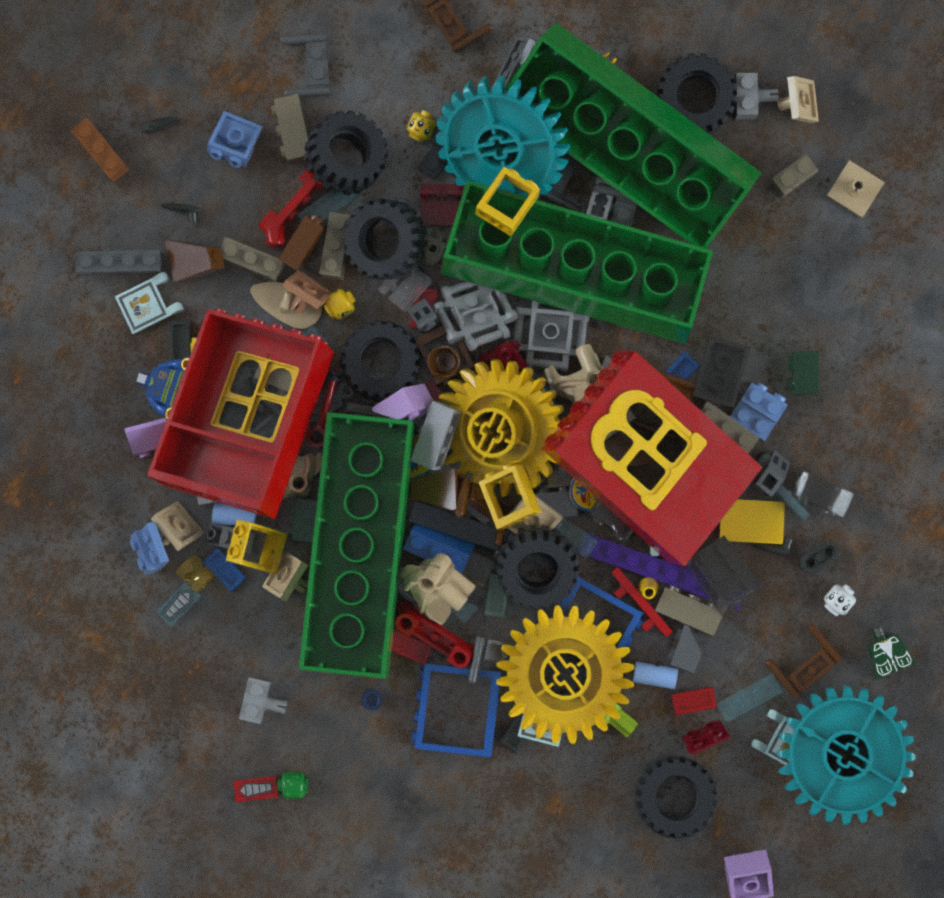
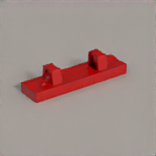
(653, 618)

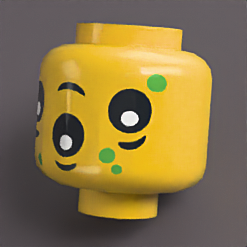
(421, 126)
(340, 304)

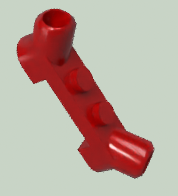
(274, 224)
(411, 622)

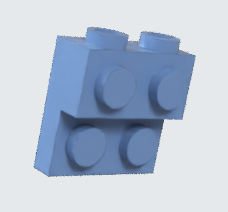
(234, 140)
(759, 410)
(149, 549)

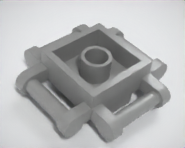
(474, 315)
(549, 334)

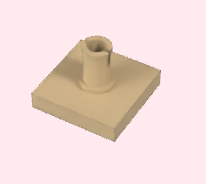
(800, 100)
(855, 189)
(547, 517)
(177, 526)
(287, 577)

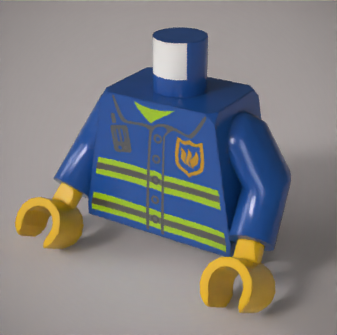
(163, 384)

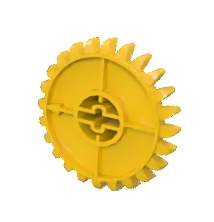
(524, 417)
(594, 651)

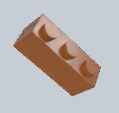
(99, 150)

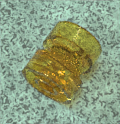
(195, 573)

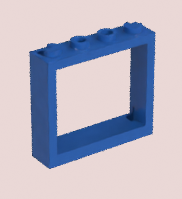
(626, 639)
(422, 694)

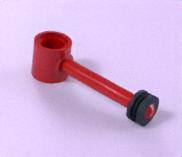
(333, 377)

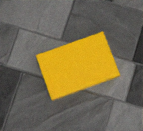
(754, 522)

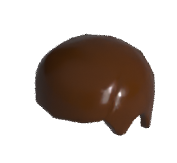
(444, 361)

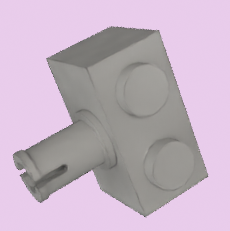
(750, 95)
(600, 203)
(257, 701)

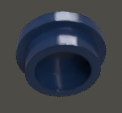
(372, 699)

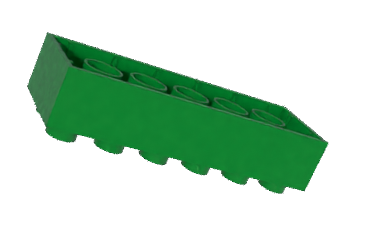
(636, 138)
(579, 264)
(357, 545)

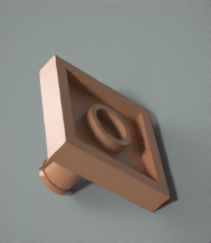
(306, 290)

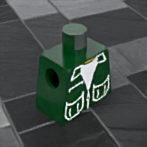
(888, 653)

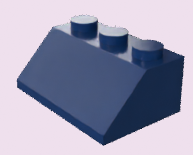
(429, 542)

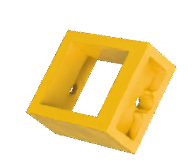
(497, 218)
(532, 507)
(274, 541)

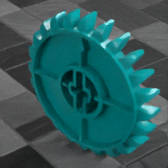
(500, 131)
(881, 763)

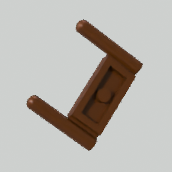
(451, 26)
(686, 387)
(474, 496)
(811, 669)

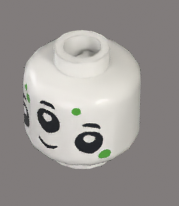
(839, 599)

